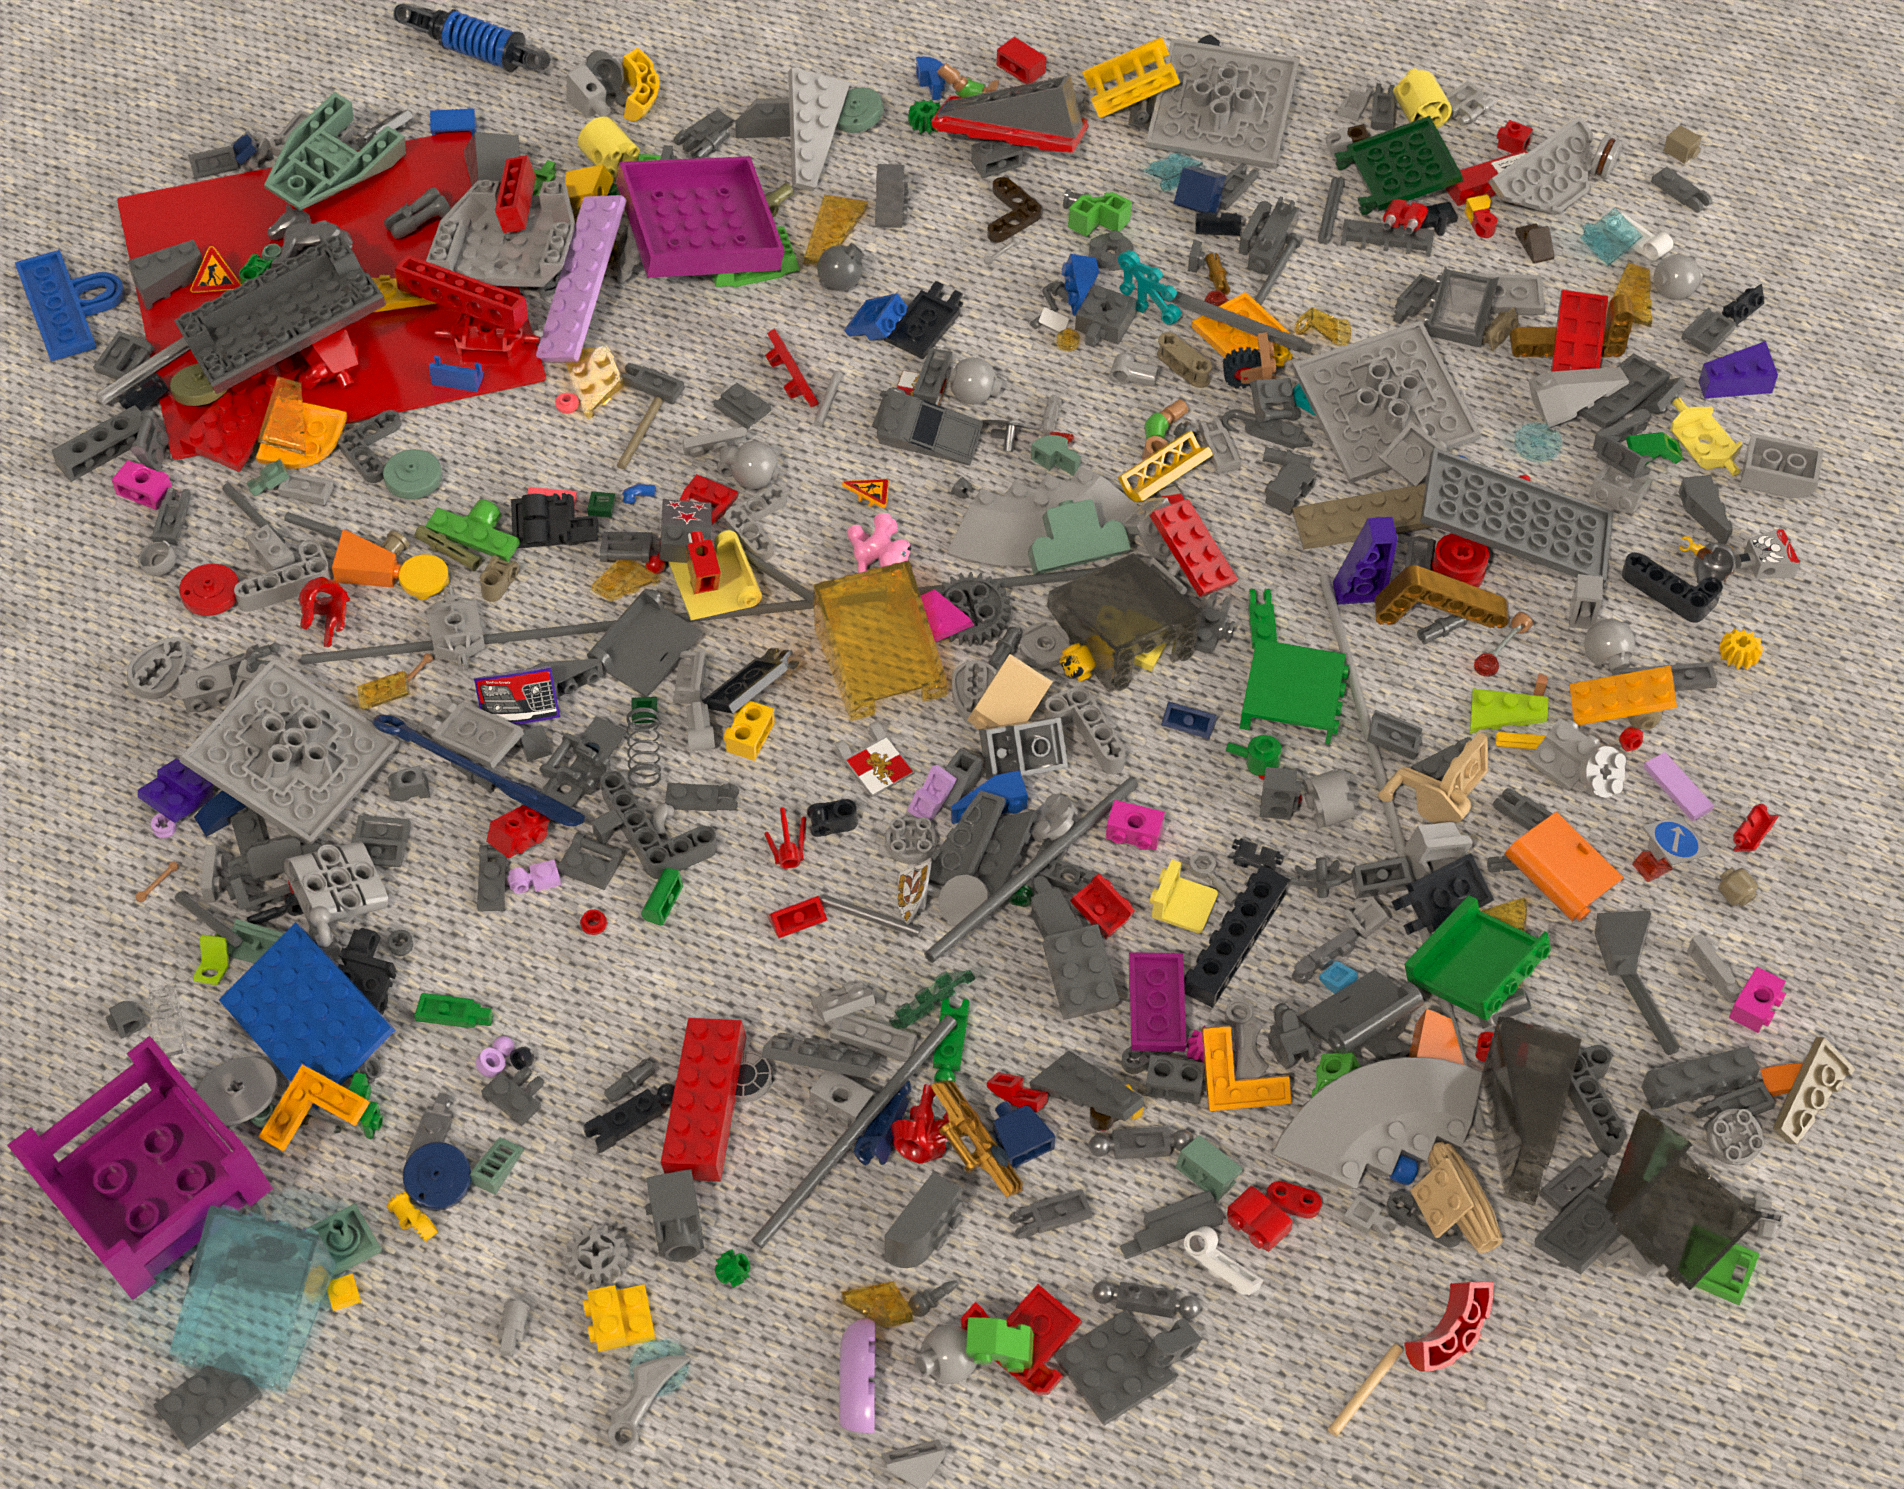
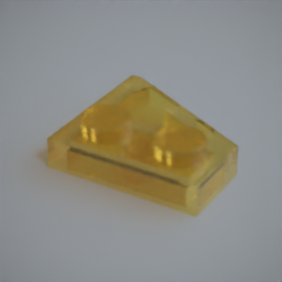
(622, 579)
(879, 1303)

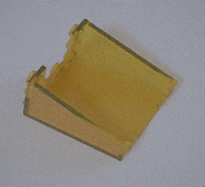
(877, 637)

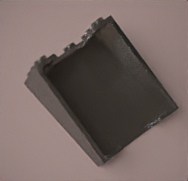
(1123, 614)
(1525, 1098)

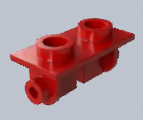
(1749, 836)

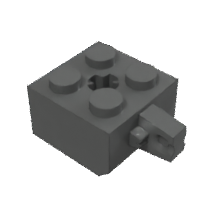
(1105, 315)

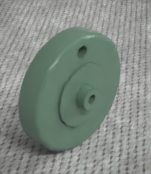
(860, 110)
(412, 474)

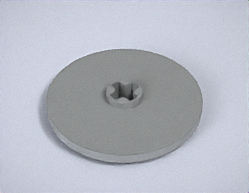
(256, 1087)

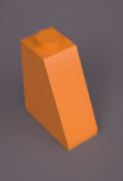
(364, 562)
(1435, 1038)

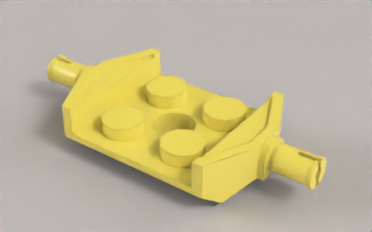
(1698, 424)

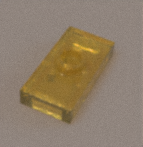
(383, 690)

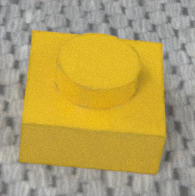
(343, 1292)

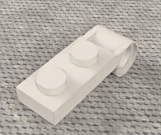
(1650, 245)
(1219, 1264)

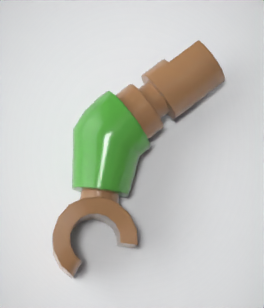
(964, 86)
(1158, 425)

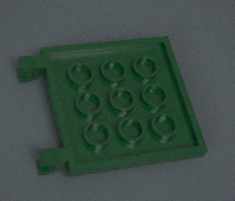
(1401, 164)

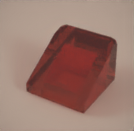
(1649, 867)

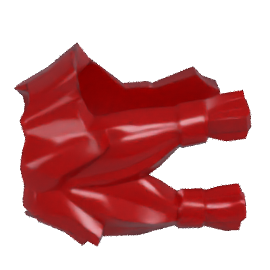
(333, 606)
(920, 1136)

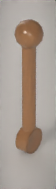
(427, 658)
(142, 895)

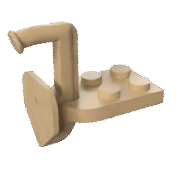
(1446, 799)

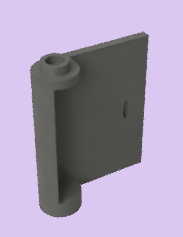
(644, 643)
(1361, 1011)

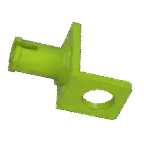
(214, 957)

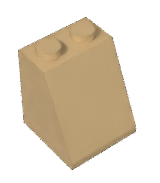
(1010, 695)

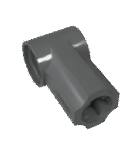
(1513, 1005)

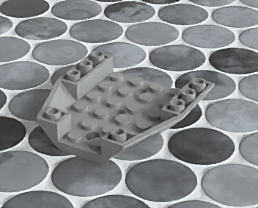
(475, 245)

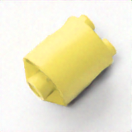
(1422, 97)
(606, 144)

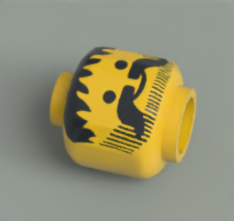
(1077, 662)

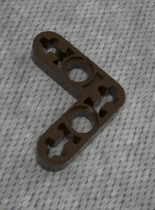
(1019, 210)

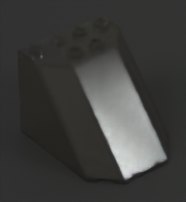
(1669, 1209)

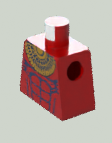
(702, 563)

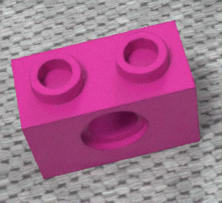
(141, 484)
(1127, 815)
(1761, 987)

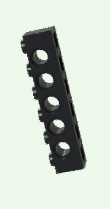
(1209, 988)

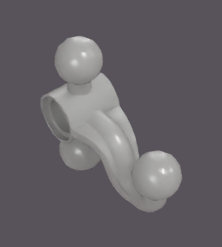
(321, 934)

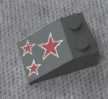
(677, 522)

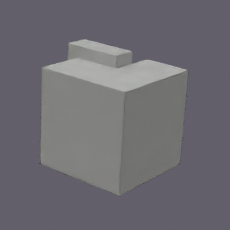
(1435, 847)

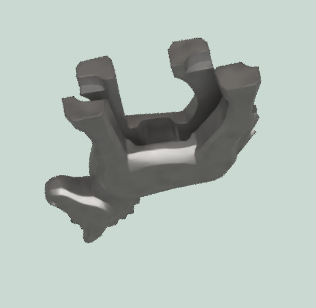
(300, 234)

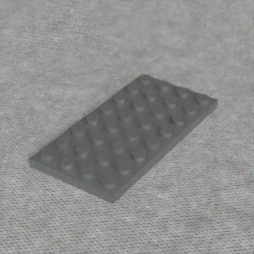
(1516, 516)

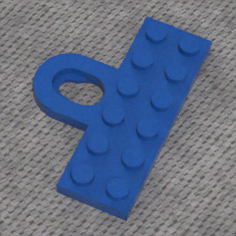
(57, 302)

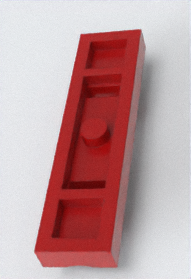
(780, 355)

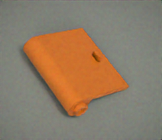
(1563, 866)

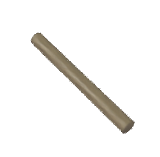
(639, 433)

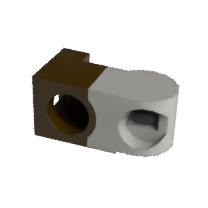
(1339, 139)

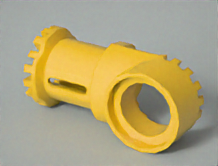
(411, 1217)

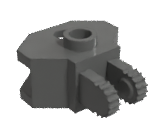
(1289, 1037)

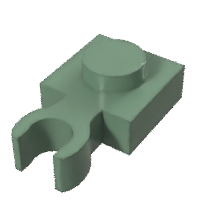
(270, 477)

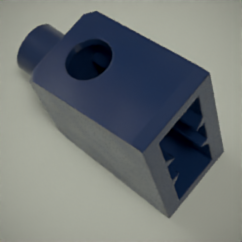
(1021, 1134)

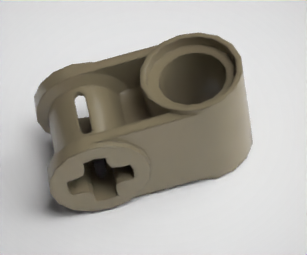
(497, 578)

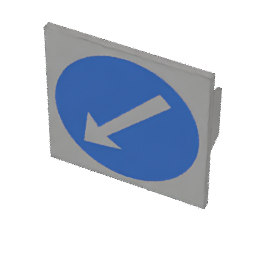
(1674, 841)

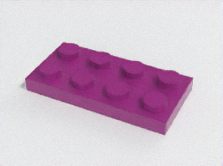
(1157, 1002)

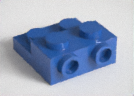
(877, 317)

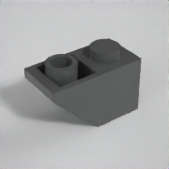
(967, 771)

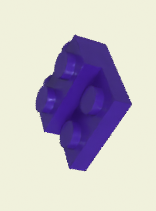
(176, 791)

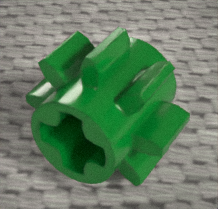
(732, 1268)

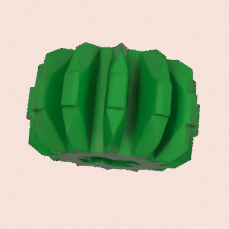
(921, 115)

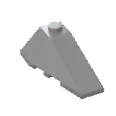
(1564, 393)

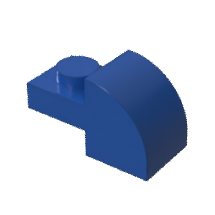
(926, 74)

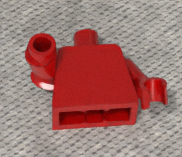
(328, 360)

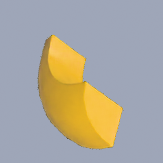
(643, 81)

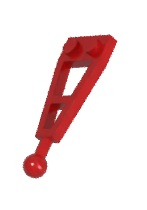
(705, 491)

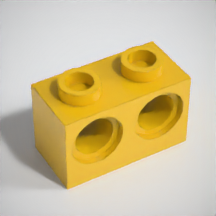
(752, 725)

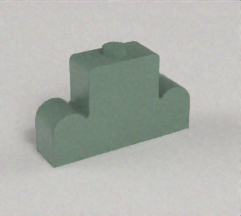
(1075, 538)

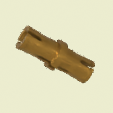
(1217, 273)

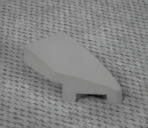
(1355, 104)

